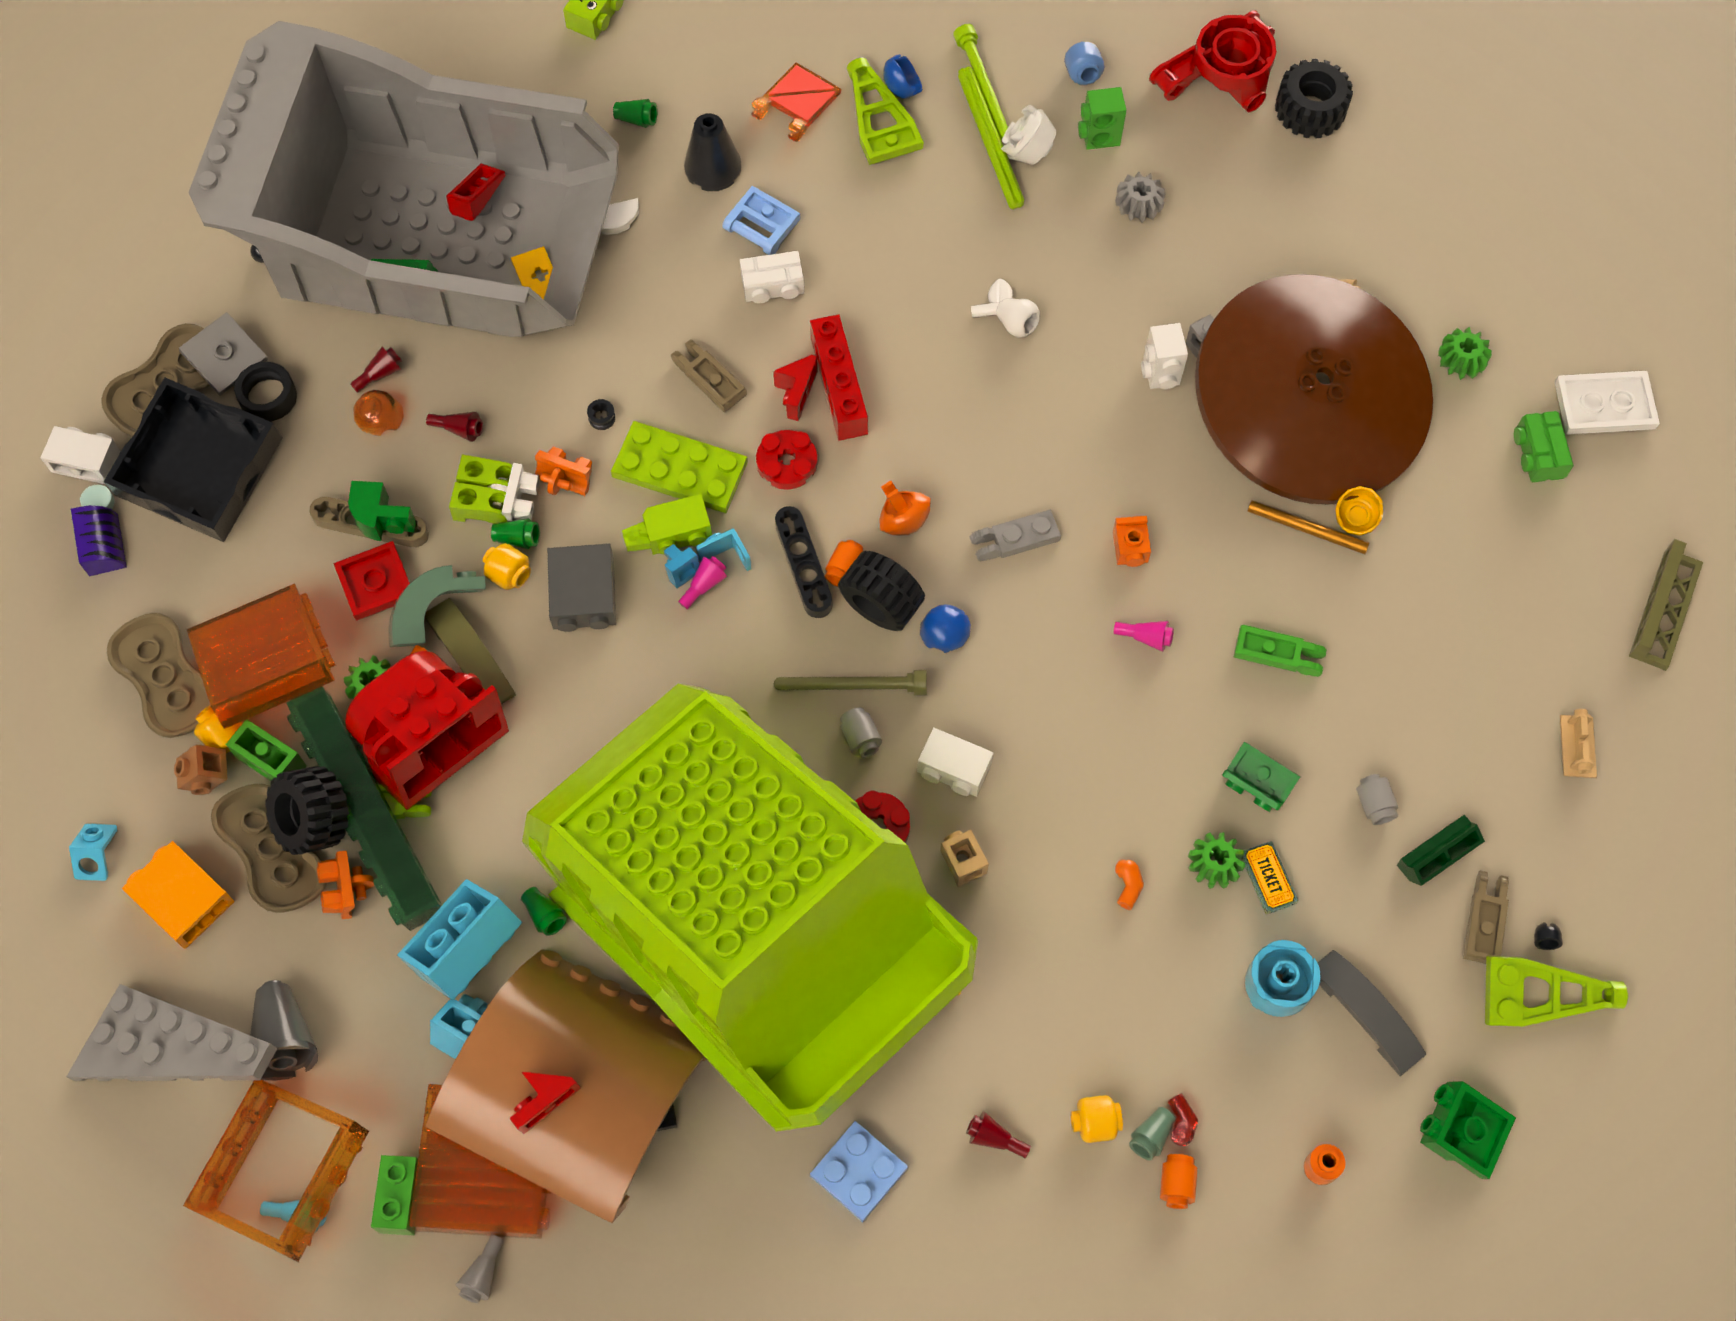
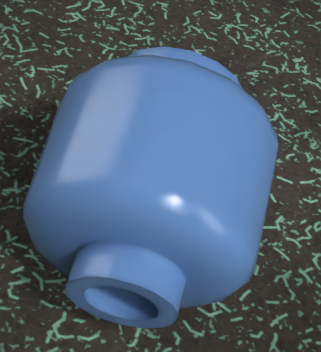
(1084, 63)

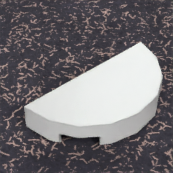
(620, 216)

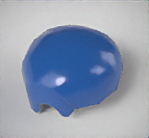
(901, 77)
(945, 628)

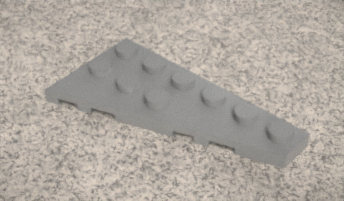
(162, 1042)

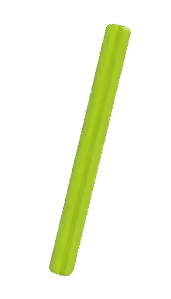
(991, 138)

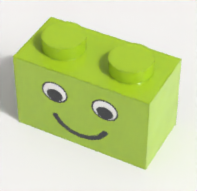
(590, 16)

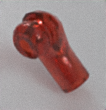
(1185, 1123)

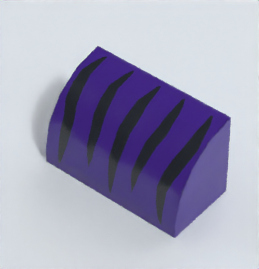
(98, 539)

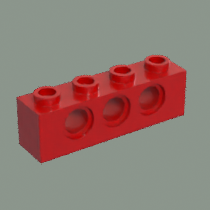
(839, 377)

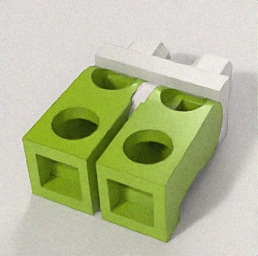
(492, 491)

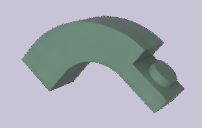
(409, 610)

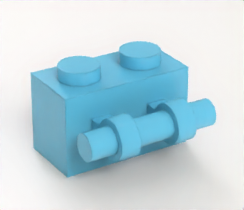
(454, 1023)

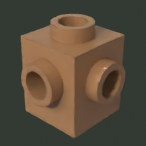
(201, 769)

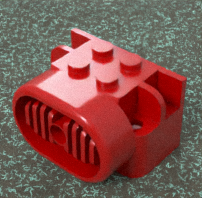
(423, 724)

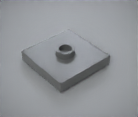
(222, 353)

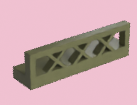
(1658, 605)

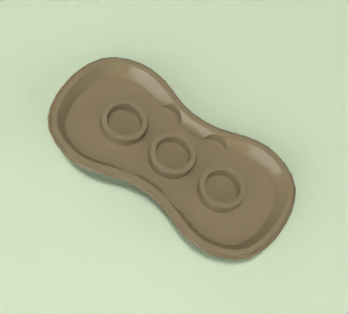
(132, 391)
(153, 660)
(274, 876)

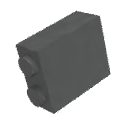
(581, 587)

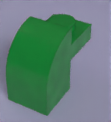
(372, 513)

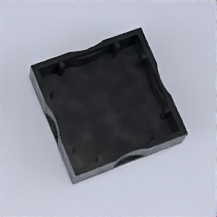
(193, 459)

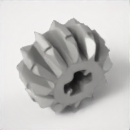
(1140, 197)

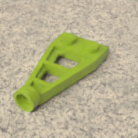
(889, 141)
(1506, 992)

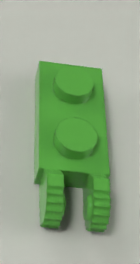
(1278, 650)

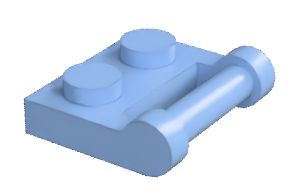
(766, 213)

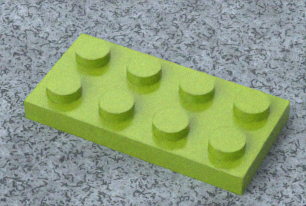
(679, 466)

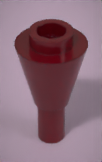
(382, 365)
(465, 425)
(989, 1133)

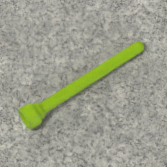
(966, 38)

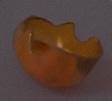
(377, 412)

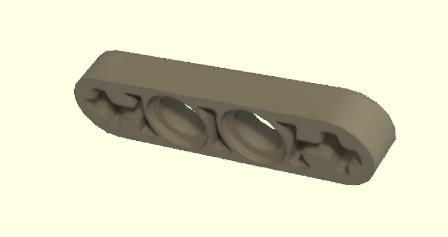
(341, 508)

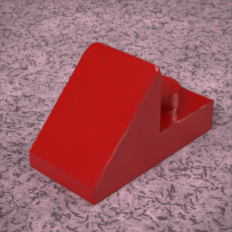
(797, 380)
(551, 1092)

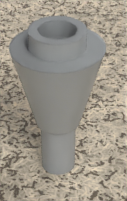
(477, 1280)

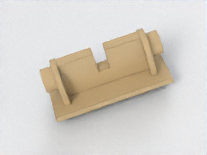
(1578, 744)

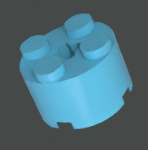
(1295, 966)

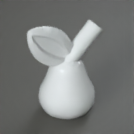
(1017, 315)

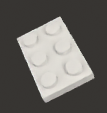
(1606, 402)

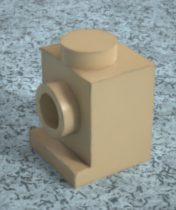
(966, 844)

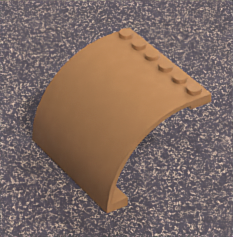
(576, 1026)

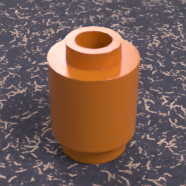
(841, 560)
(1317, 1171)
(1178, 1181)

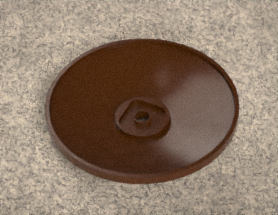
(1284, 424)

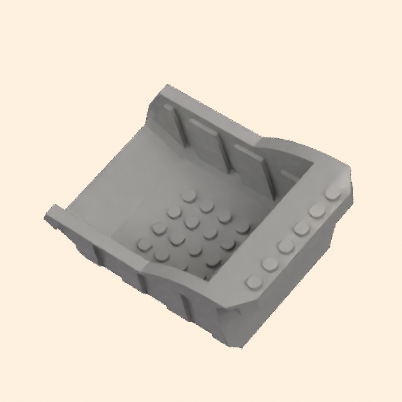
(350, 158)

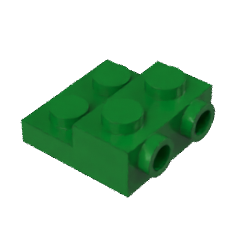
(1467, 1128)

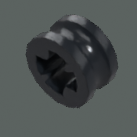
(602, 423)

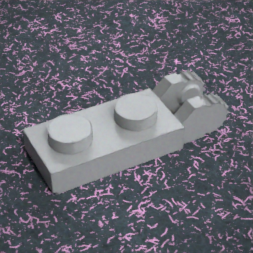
(1017, 536)

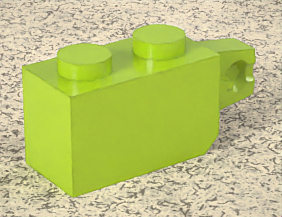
(675, 522)

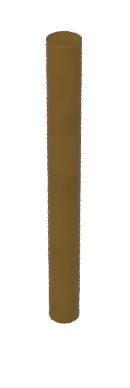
(1308, 527)

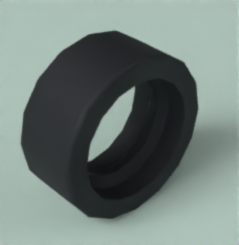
(260, 372)

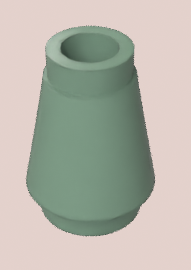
(1152, 1134)

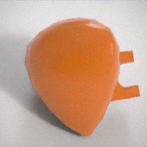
(903, 511)

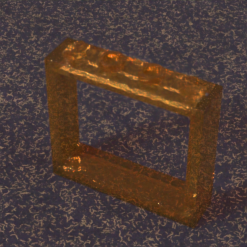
(235, 1147)

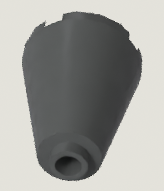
(281, 1023)

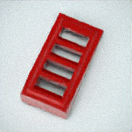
(467, 199)

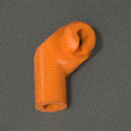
(1133, 883)

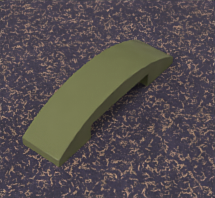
(467, 647)

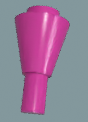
(707, 576)
(1150, 633)

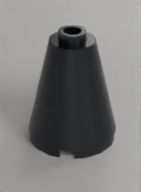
(711, 155)

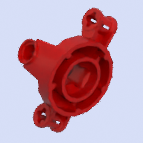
(1230, 54)

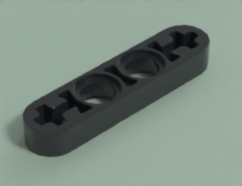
(804, 561)

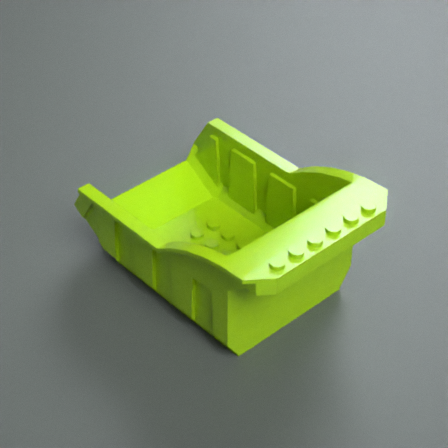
(750, 903)

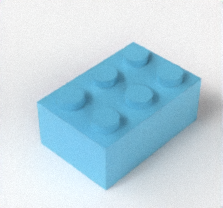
(460, 939)

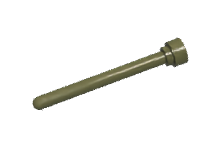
(913, 682)

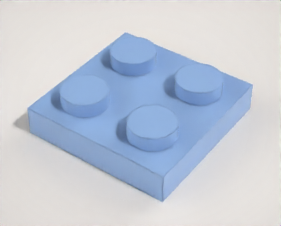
(858, 1171)

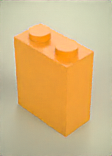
(177, 894)

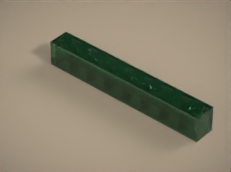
(369, 814)

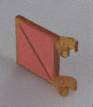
(798, 95)

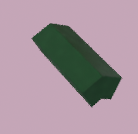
(1441, 851)

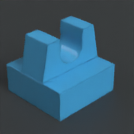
(680, 565)

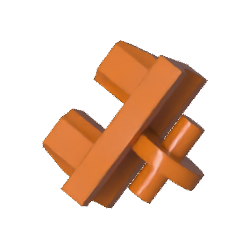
(562, 473)
(338, 871)

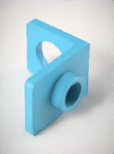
(722, 542)
(91, 844)

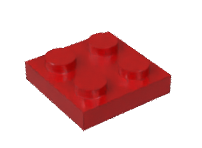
(372, 579)

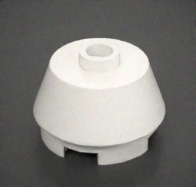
(1029, 137)

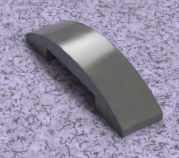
(1371, 1011)

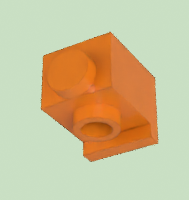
(1128, 530)

